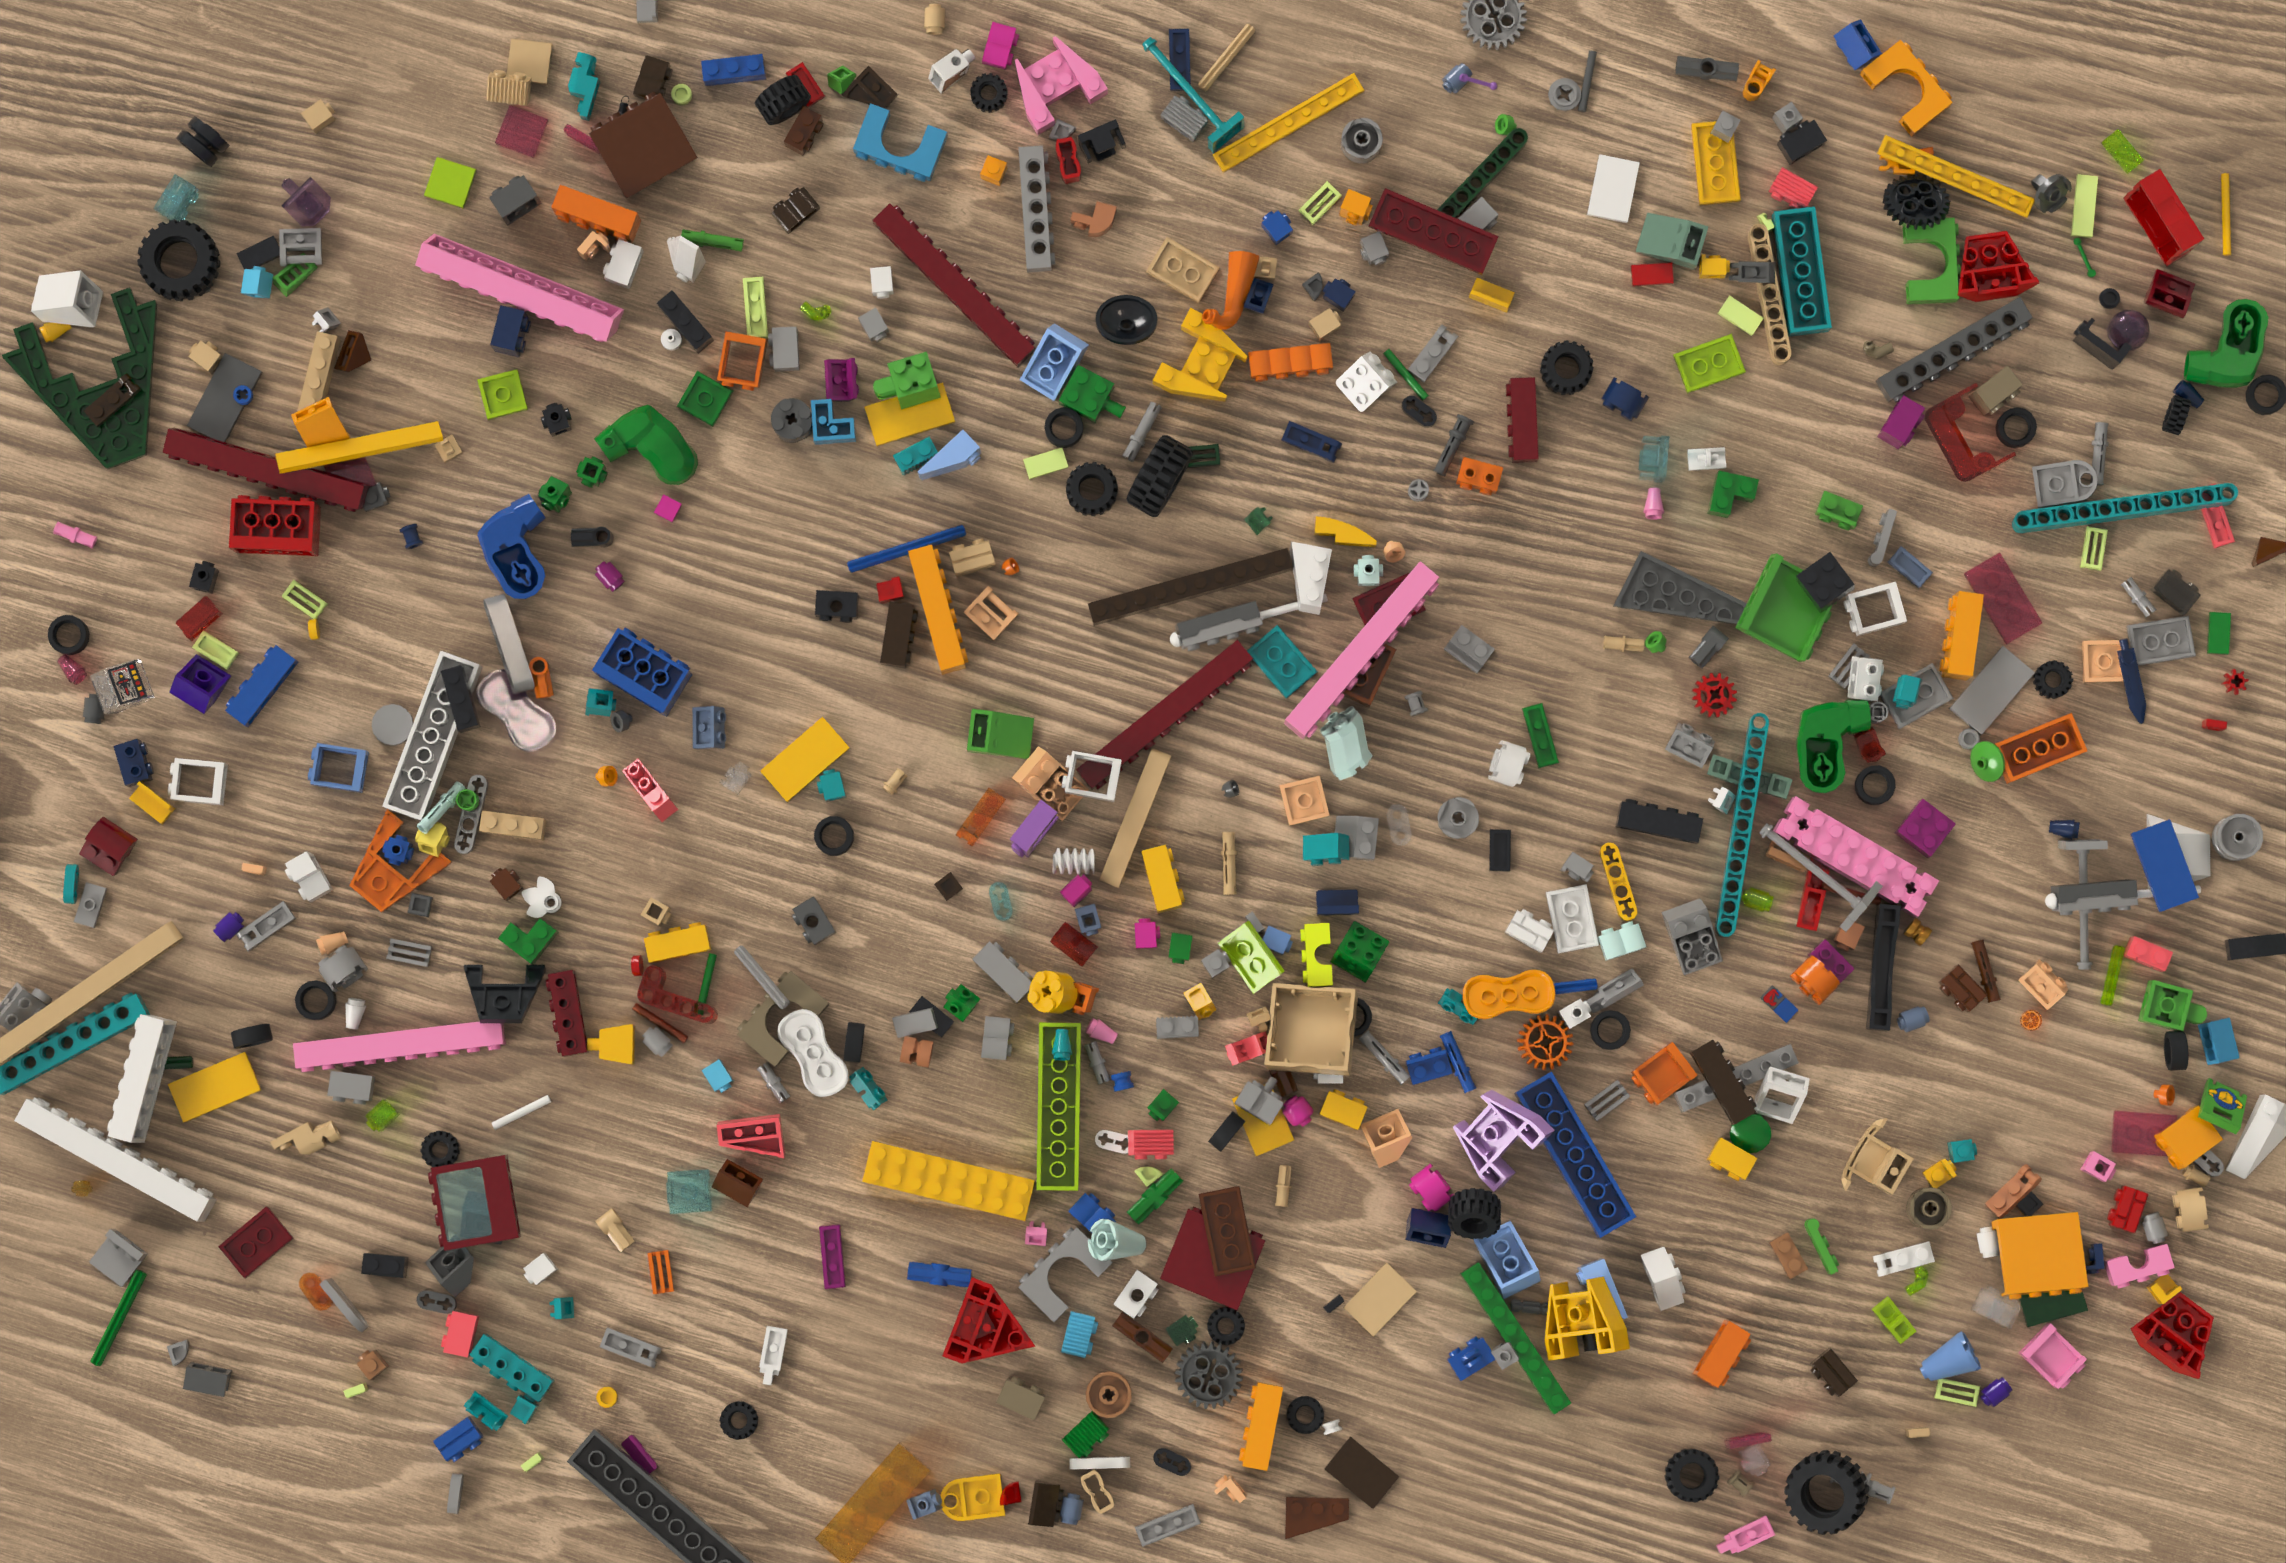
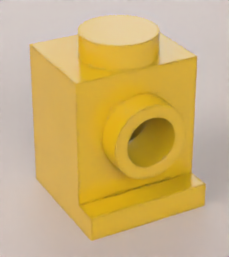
(1713, 267)

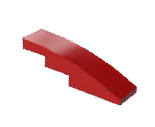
(1812, 899)

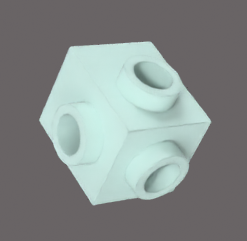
(1364, 577)

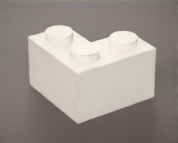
(309, 875)
(1663, 1278)

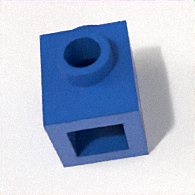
(1277, 226)

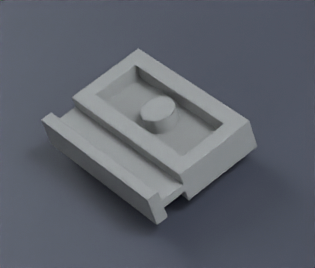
(1469, 649)

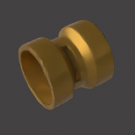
(1917, 931)

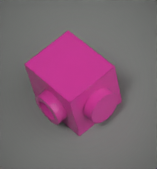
(1146, 934)

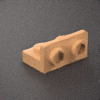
(589, 247)
(2044, 984)
(1234, 1490)

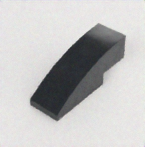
(2255, 946)

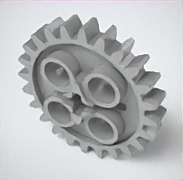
(1476, 22)

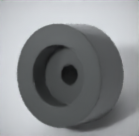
(621, 720)

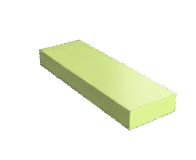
(2084, 206)
(755, 307)

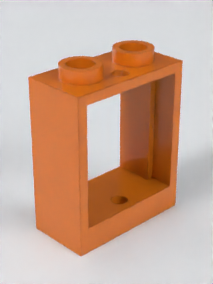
(746, 384)

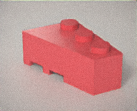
(753, 1134)

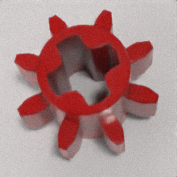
(2238, 677)

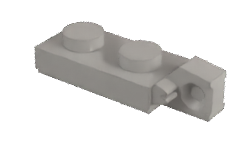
(1615, 990)

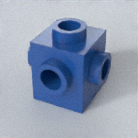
(406, 850)

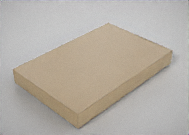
(1182, 270)
(1379, 1299)

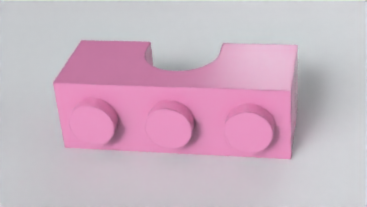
(2157, 1261)

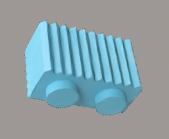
(1078, 1334)

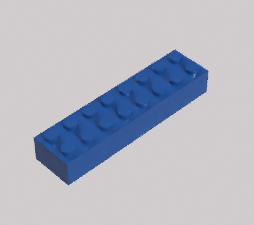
(1577, 1156)

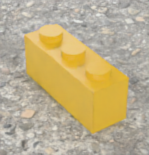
(677, 942)

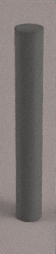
(1587, 81)

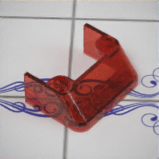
(1952, 443)

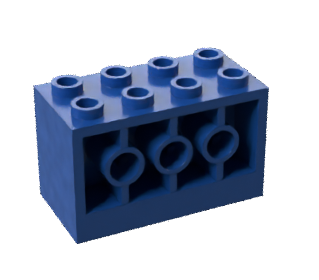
(629, 675)

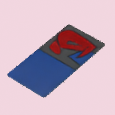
(1779, 1004)

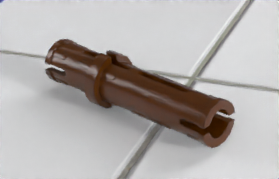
(1993, 995)

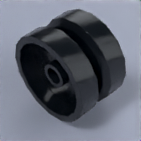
(203, 140)

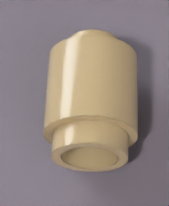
(934, 19)

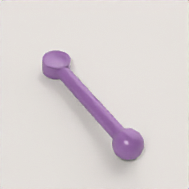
(1464, 77)

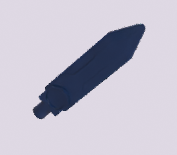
(2132, 680)

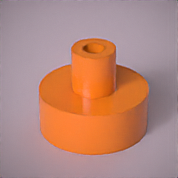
(2165, 1094)

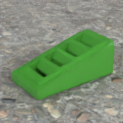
(299, 279)

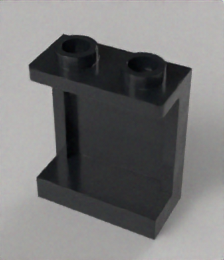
(2098, 347)

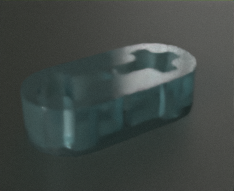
(1005, 900)

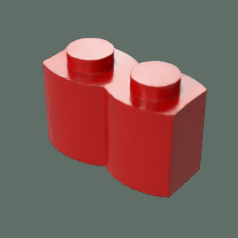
(1067, 156)

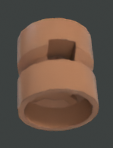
(916, 1051)

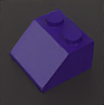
(199, 683)

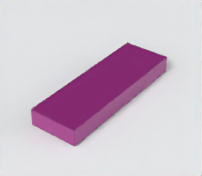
(832, 1256)

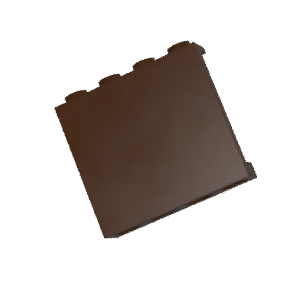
(642, 144)

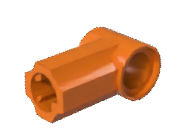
(542, 680)

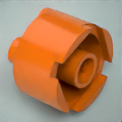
(1815, 979)

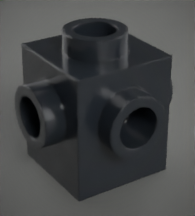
(557, 426)

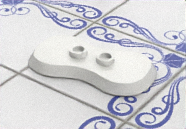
(820, 1067)

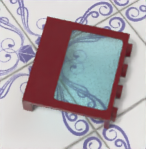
(474, 1202)

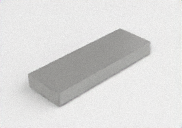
(1167, 1525)

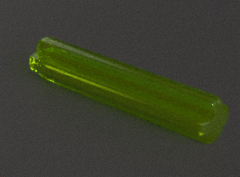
(2112, 975)

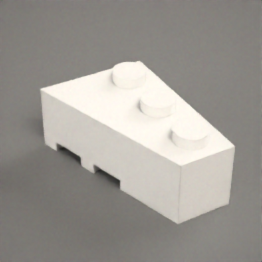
(1310, 575)

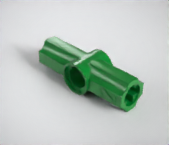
(1154, 1196)

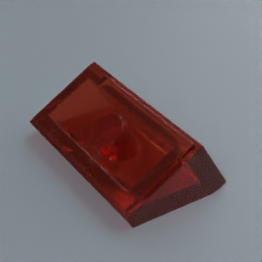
(1073, 944)

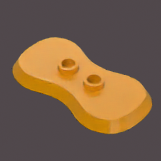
(1526, 992)

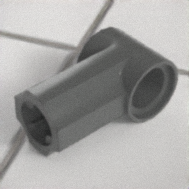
(1710, 644)

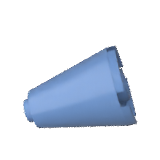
(1951, 1359)

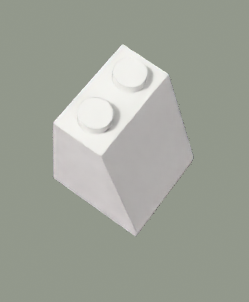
(67, 299)

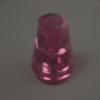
(73, 671)

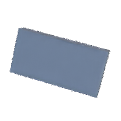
(1910, 567)

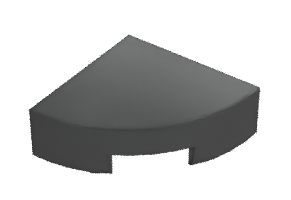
(1313, 286)

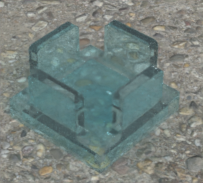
(1654, 458)
(689, 1191)

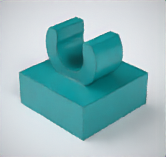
(563, 1308)

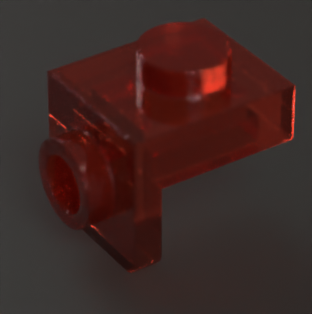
(1869, 745)

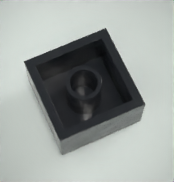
(1825, 582)

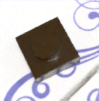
(948, 886)

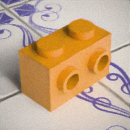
(1355, 207)

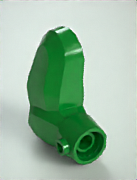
(2237, 349)
(655, 440)
(1821, 741)

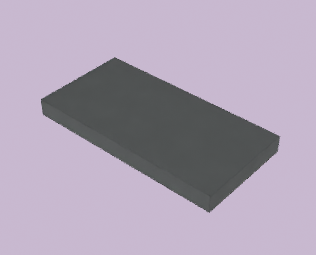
(217, 408)

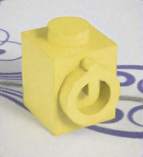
(434, 840)

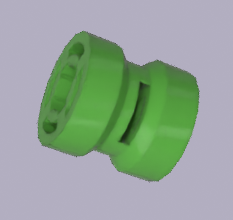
(464, 798)

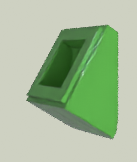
(840, 79)

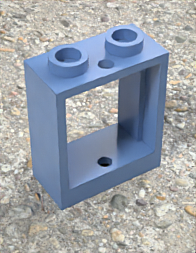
(359, 771)

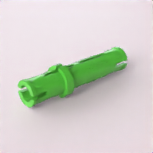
(717, 241)

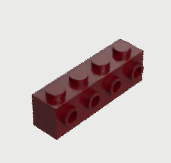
(568, 1013)

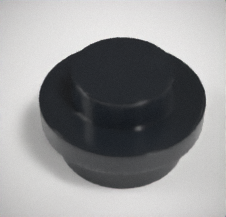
(2109, 298)

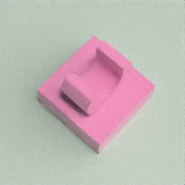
(1036, 1235)

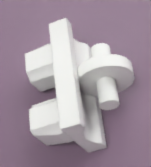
(1706, 459)

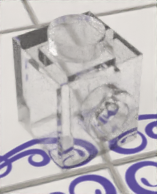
(1754, 1460)

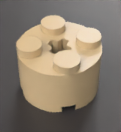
(2191, 1209)

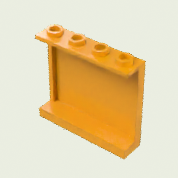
(2041, 1255)

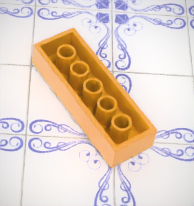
(937, 610)

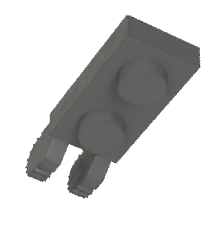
(1754, 272)

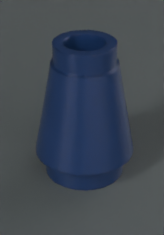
(2187, 391)
(2065, 828)

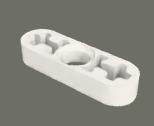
(1099, 1462)

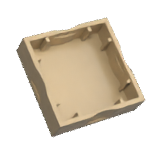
(1311, 1029)

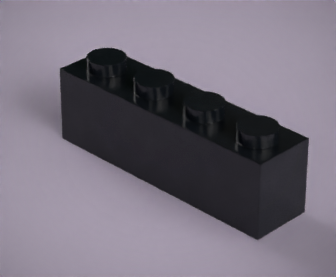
(1659, 822)

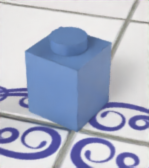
(1277, 940)

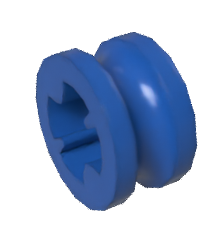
(242, 401)

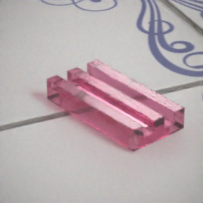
(580, 137)

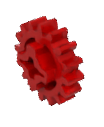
(1706, 689)

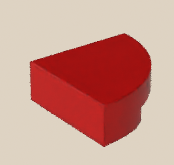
(1010, 1494)

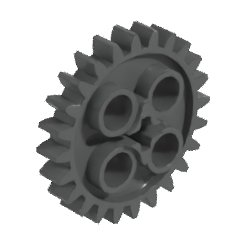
(1226, 1381)

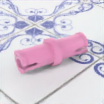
(75, 535)

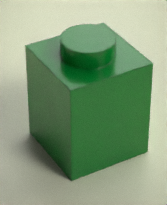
(1180, 948)

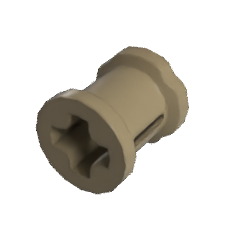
(1740, 1482)

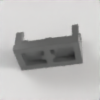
(207, 1379)

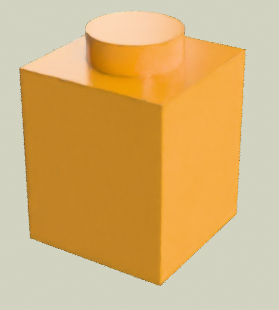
(993, 170)

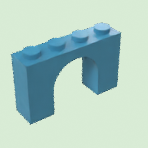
(920, 163)

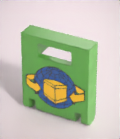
(2224, 1100)

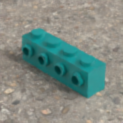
(512, 1368)

